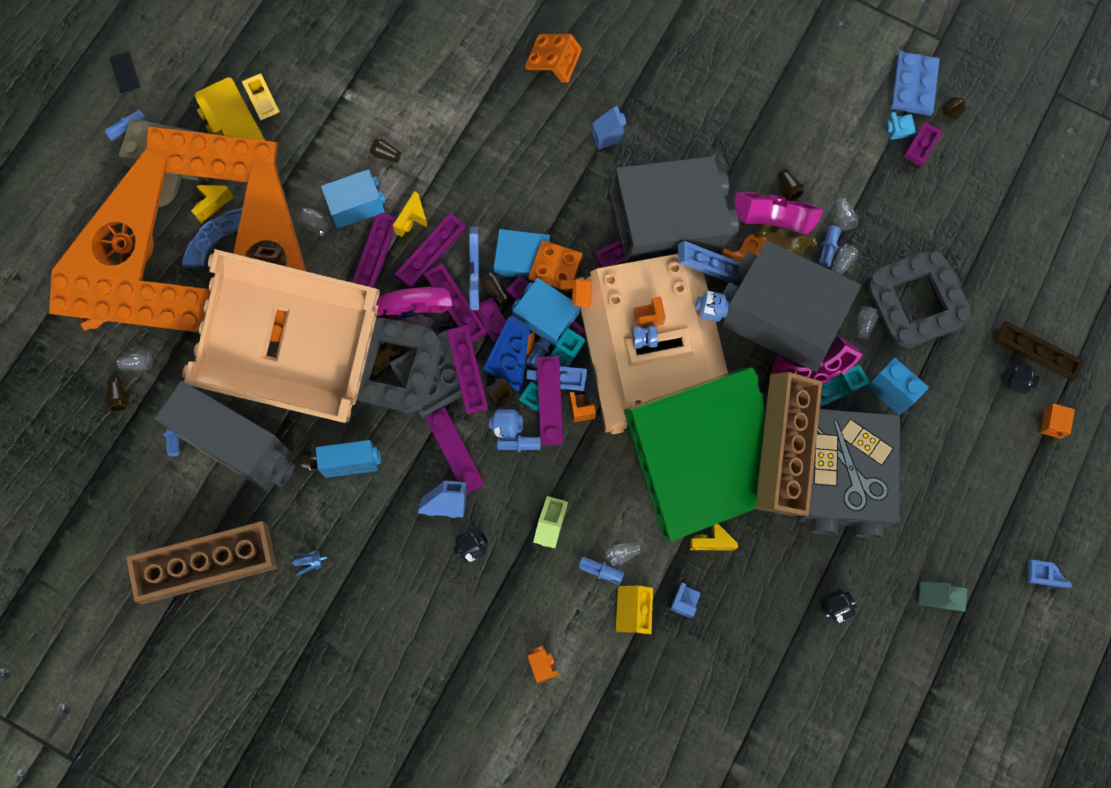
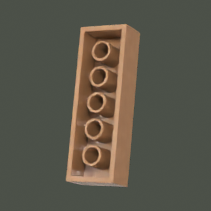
(789, 444)
(201, 563)

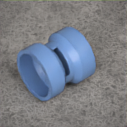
(640, 337)

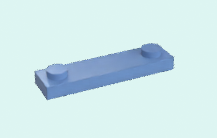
(709, 262)

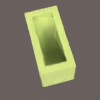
(550, 522)

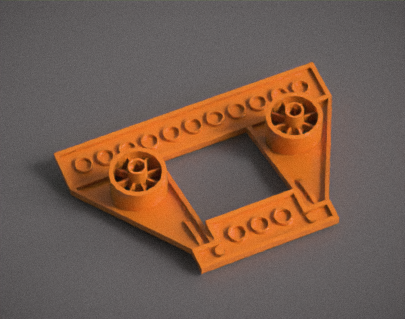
(99, 287)

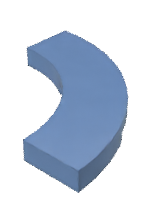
(208, 236)
(474, 268)

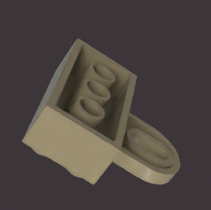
(136, 143)

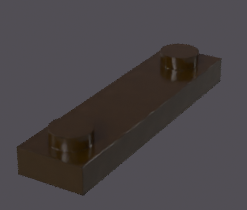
(1039, 351)

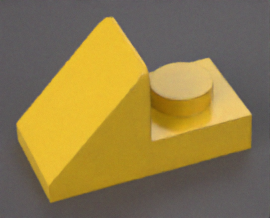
(260, 96)
(215, 198)
(412, 211)
(720, 540)

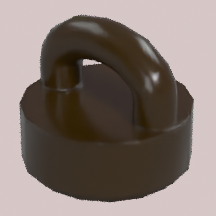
(954, 107)
(306, 466)

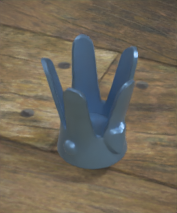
(312, 558)

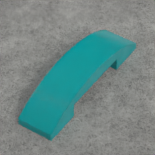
(567, 350)
(843, 385)

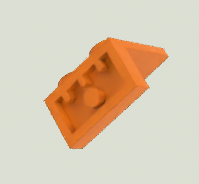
(555, 53)
(556, 264)

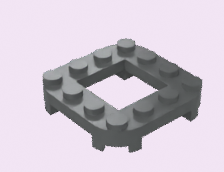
(891, 312)
(422, 373)

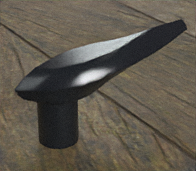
(590, 385)

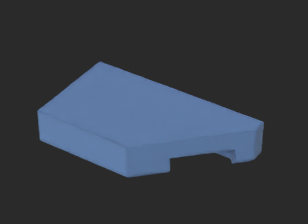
(1045, 574)

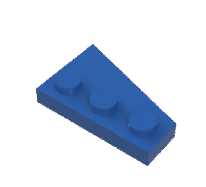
(510, 353)

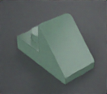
(942, 596)

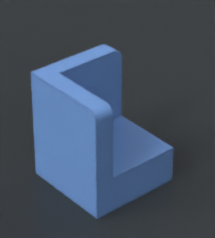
(685, 601)

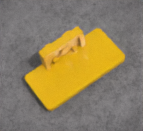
(226, 111)

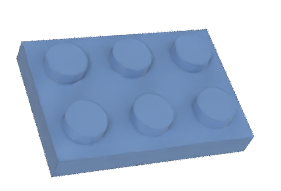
(915, 83)

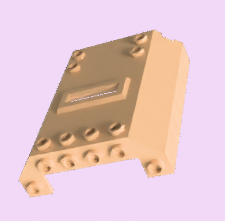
(319, 346)
(631, 378)

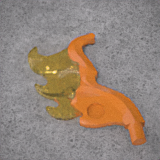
(779, 238)

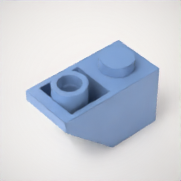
(609, 129)
(445, 500)

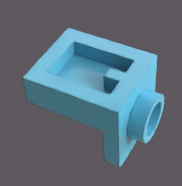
(900, 126)

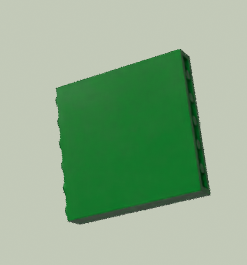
(701, 451)

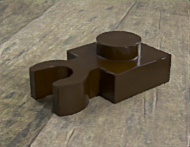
(383, 359)

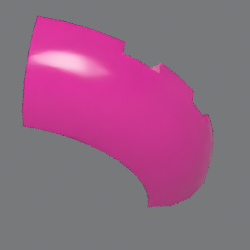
(777, 211)
(417, 299)
(838, 360)

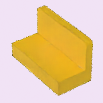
(634, 609)

